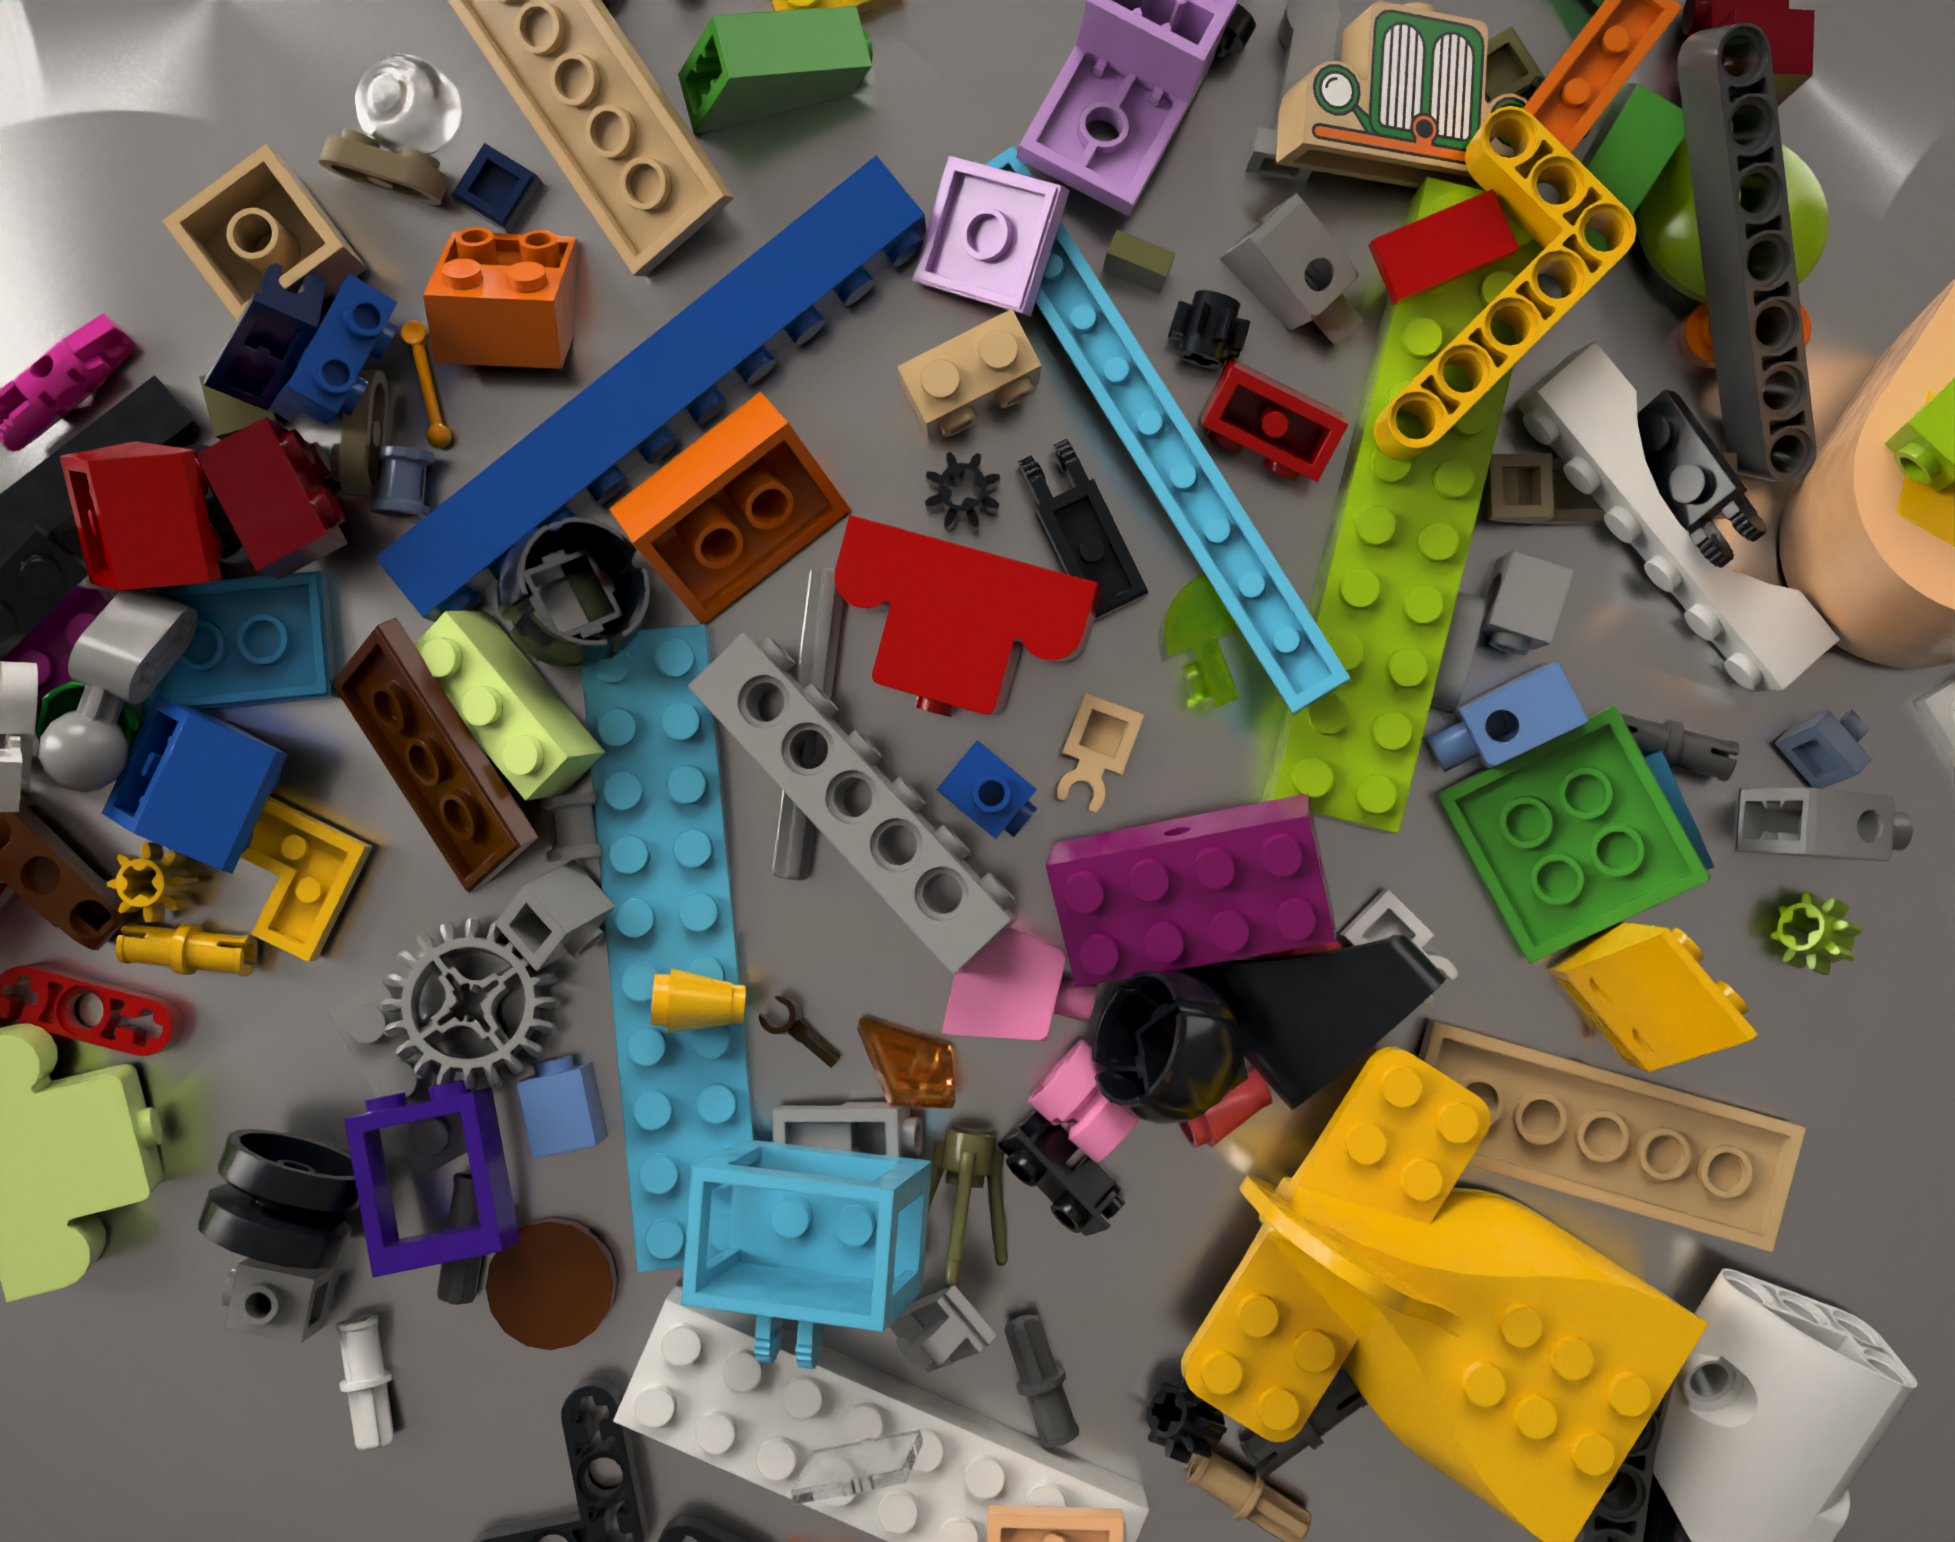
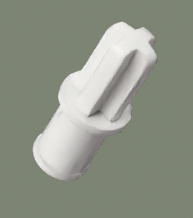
(366, 1382)

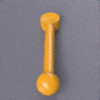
(416, 336)

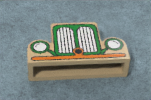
(1396, 101)

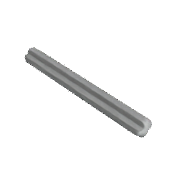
(815, 666)

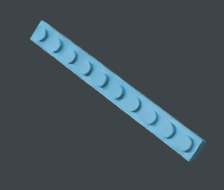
(1183, 475)

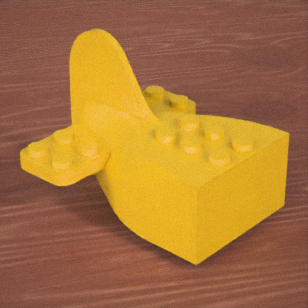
(1451, 1308)

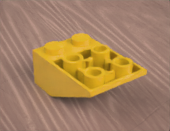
(1651, 995)

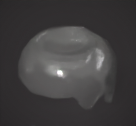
(407, 104)

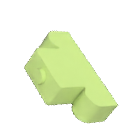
(63, 1157)

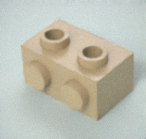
(970, 375)

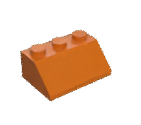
(730, 508)

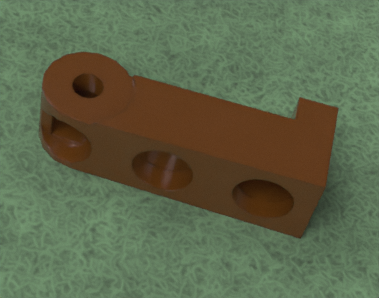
(56, 879)

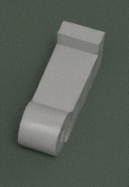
(1310, 38)

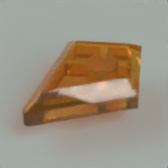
(909, 1066)

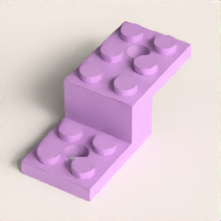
(1135, 70)

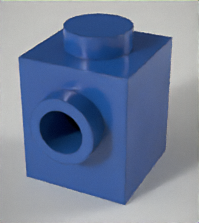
(989, 792)

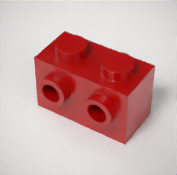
(1273, 421)

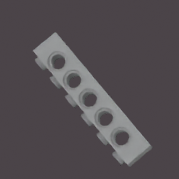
(732, 694)

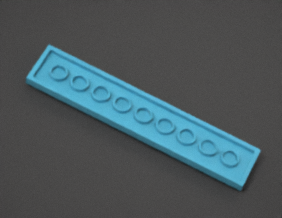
(673, 909)

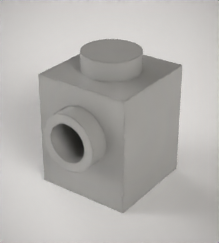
(556, 916)
(276, 1300)

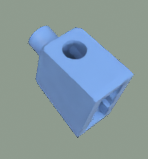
(1536, 707)

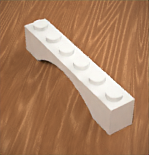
(1592, 425)

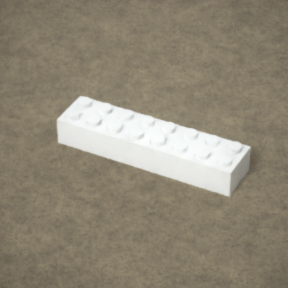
(764, 1421)

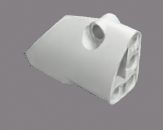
(1774, 1415)

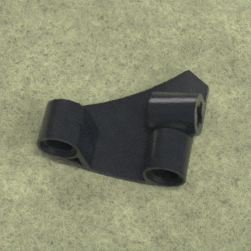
(1320, 1010)

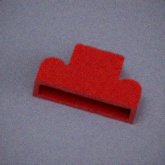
(959, 614)

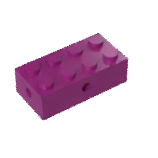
(1192, 891)

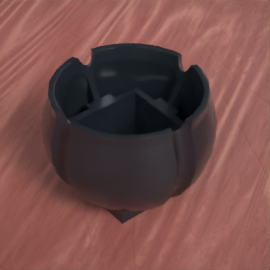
(602, 578)
(1167, 1047)

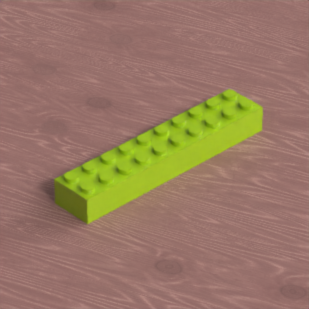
(1396, 555)

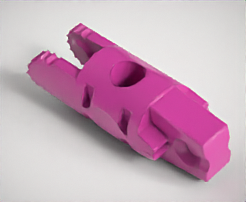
(60, 380)

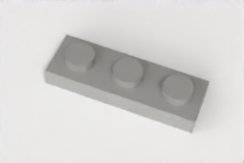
(361, 1024)

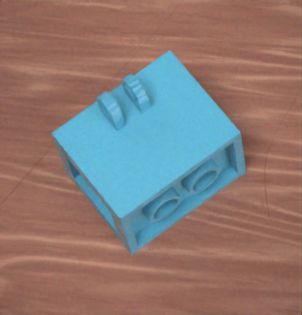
(808, 1240)

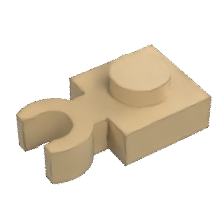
(1100, 741)

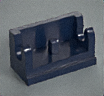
(267, 340)

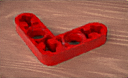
(56, 1014)

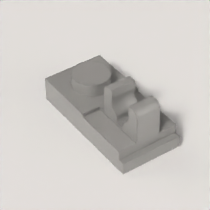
(941, 1330)

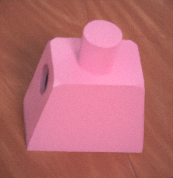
(1015, 991)

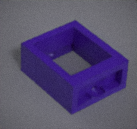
(488, 1169)

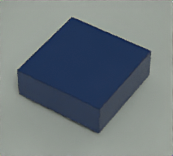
(496, 188)

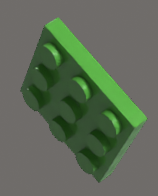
(1573, 835)

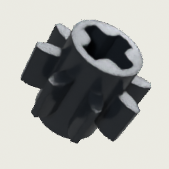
(1209, 329)
(954, 476)
(1183, 1423)

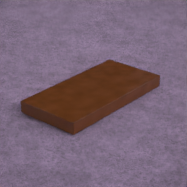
(433, 756)

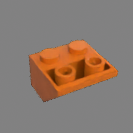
(503, 299)

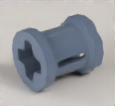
(402, 482)

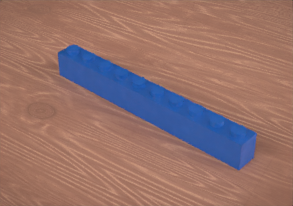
(660, 389)

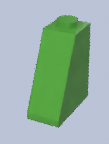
(772, 64)
(1633, 148)

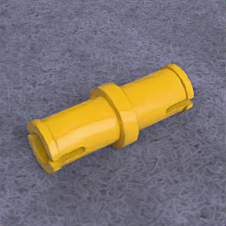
(187, 949)

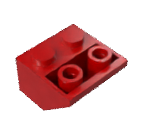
(142, 516)

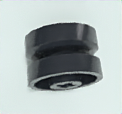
(281, 1200)

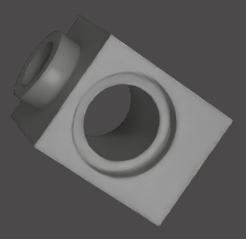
(1524, 602)

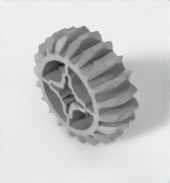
(444, 1021)

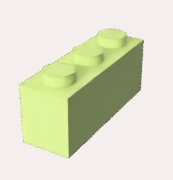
(507, 704)

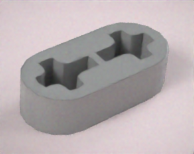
(1458, 652)

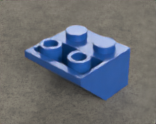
(194, 784)

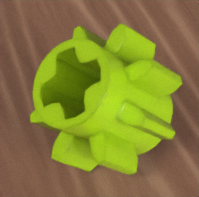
(1816, 933)

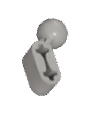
(118, 661)

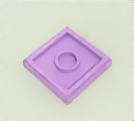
(990, 235)

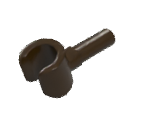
(800, 1032)

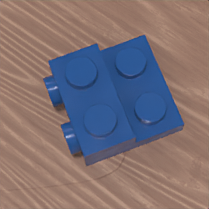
(328, 370)

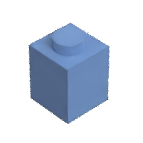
(561, 1107)

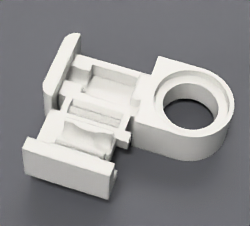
(18, 722)

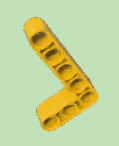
(1522, 303)

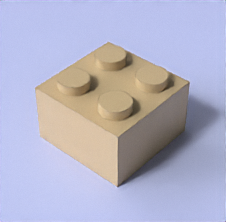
(258, 219)

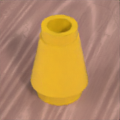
(695, 1002)

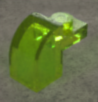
(1193, 627)

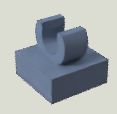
(1826, 748)

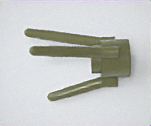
(968, 1159)

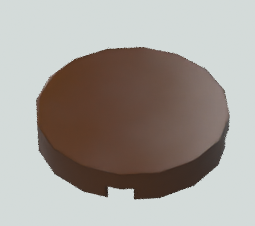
(551, 1284)

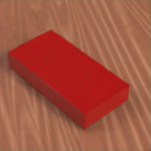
(1443, 247)

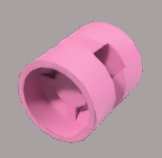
(1072, 1097)

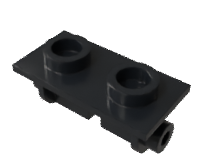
(1076, 1195)

